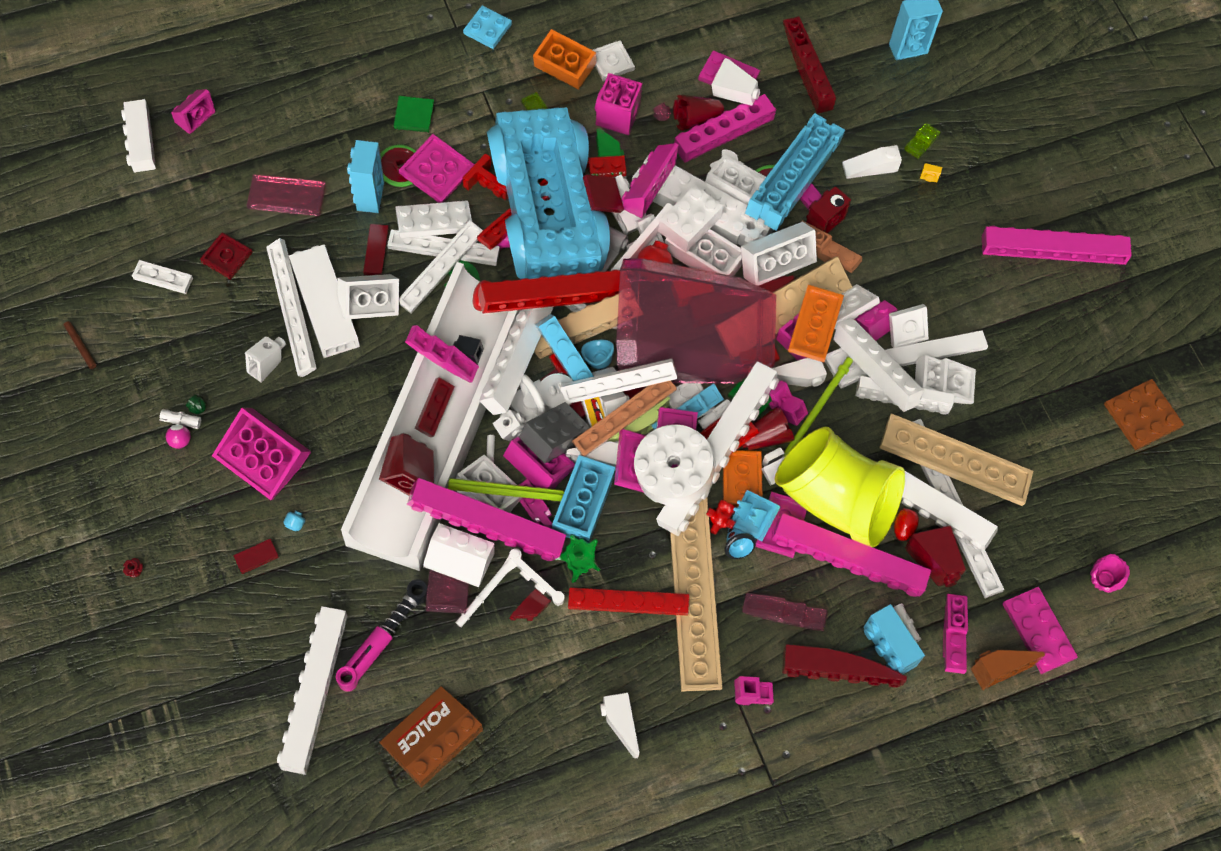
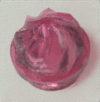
(661, 112)

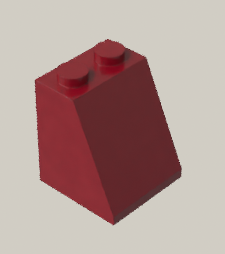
(406, 462)
(939, 553)

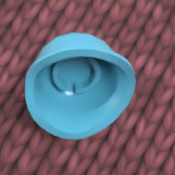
(598, 353)

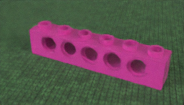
(719, 135)

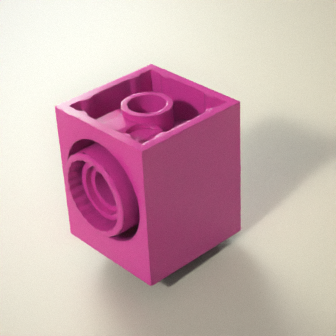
(618, 103)

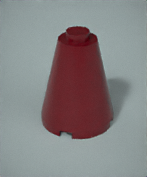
(695, 110)
(772, 430)

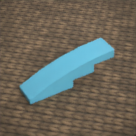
(700, 402)

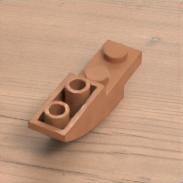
(827, 249)

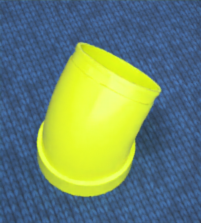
(842, 486)

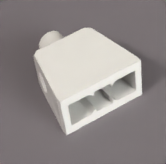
(264, 357)

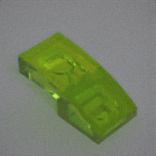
(922, 141)

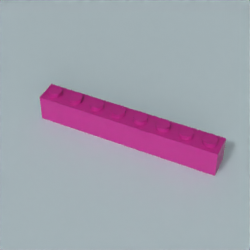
(1056, 245)
(486, 519)
(851, 555)

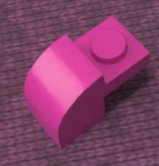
(791, 406)
(751, 691)

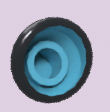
(739, 544)

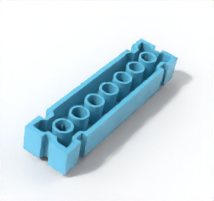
(794, 172)

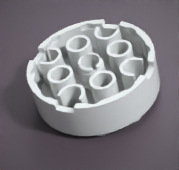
(674, 446)

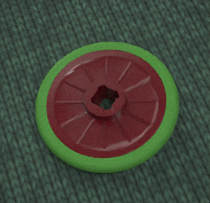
(392, 157)

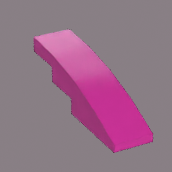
(441, 354)

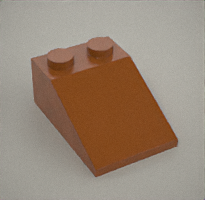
(1003, 664)

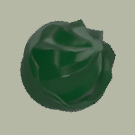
(196, 404)

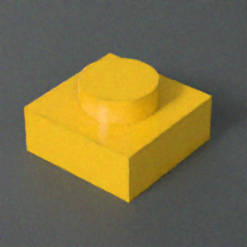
(930, 173)

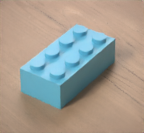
(915, 28)
(366, 176)
(584, 498)

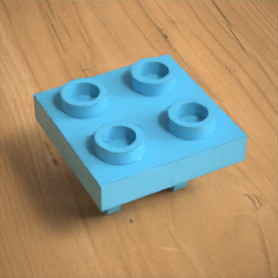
(487, 27)
(754, 515)

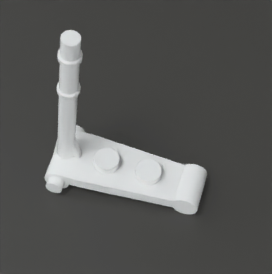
(514, 560)

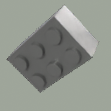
(553, 432)

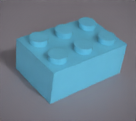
(893, 640)

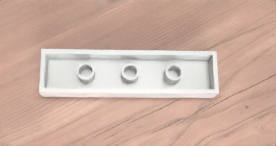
(930, 400)

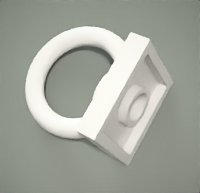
(528, 399)

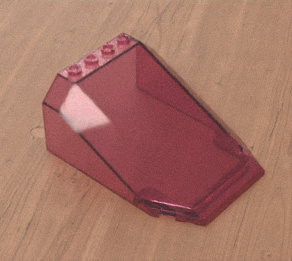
(699, 318)

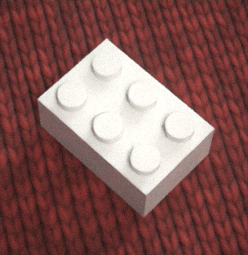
(690, 218)

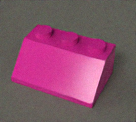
(537, 472)

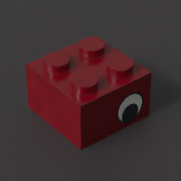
(829, 210)

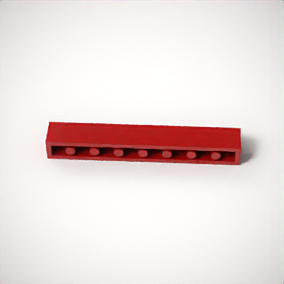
(548, 291)

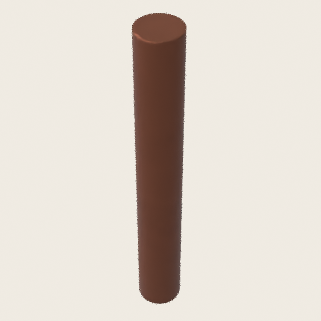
(80, 345)

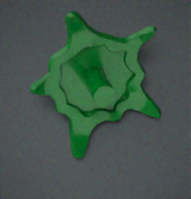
(579, 556)

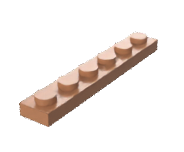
(623, 416)

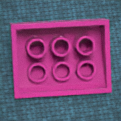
(260, 452)

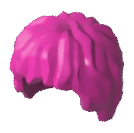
(1109, 573)

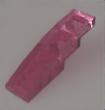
(785, 612)

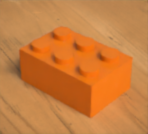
(564, 59)

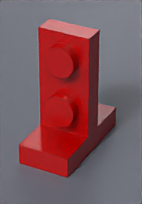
(480, 174)

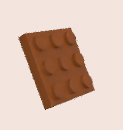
(1143, 414)

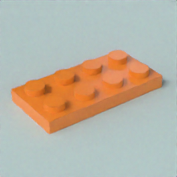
(816, 323)

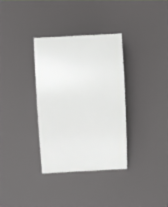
(947, 377)

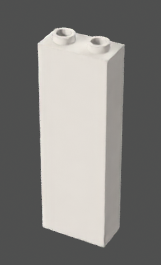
(320, 295)

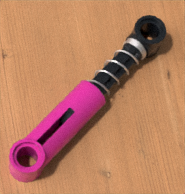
(380, 637)

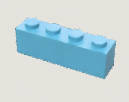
(563, 348)

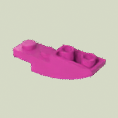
(955, 633)

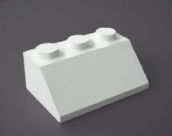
(735, 179)
(369, 296)
(486, 471)
(459, 555)

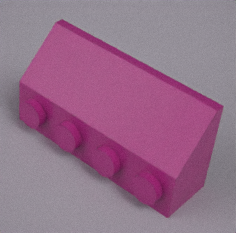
(650, 179)

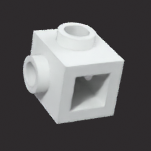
(510, 425)

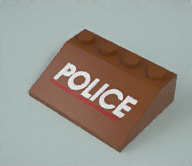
(431, 736)

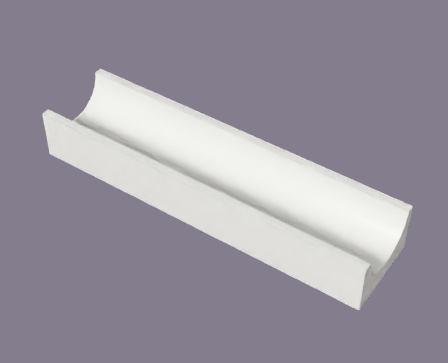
(379, 514)

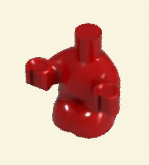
(721, 517)

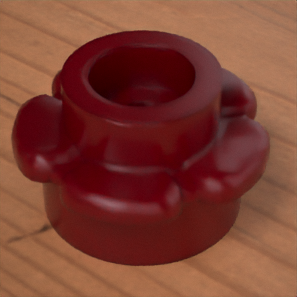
(133, 572)

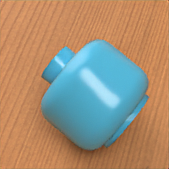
(294, 521)

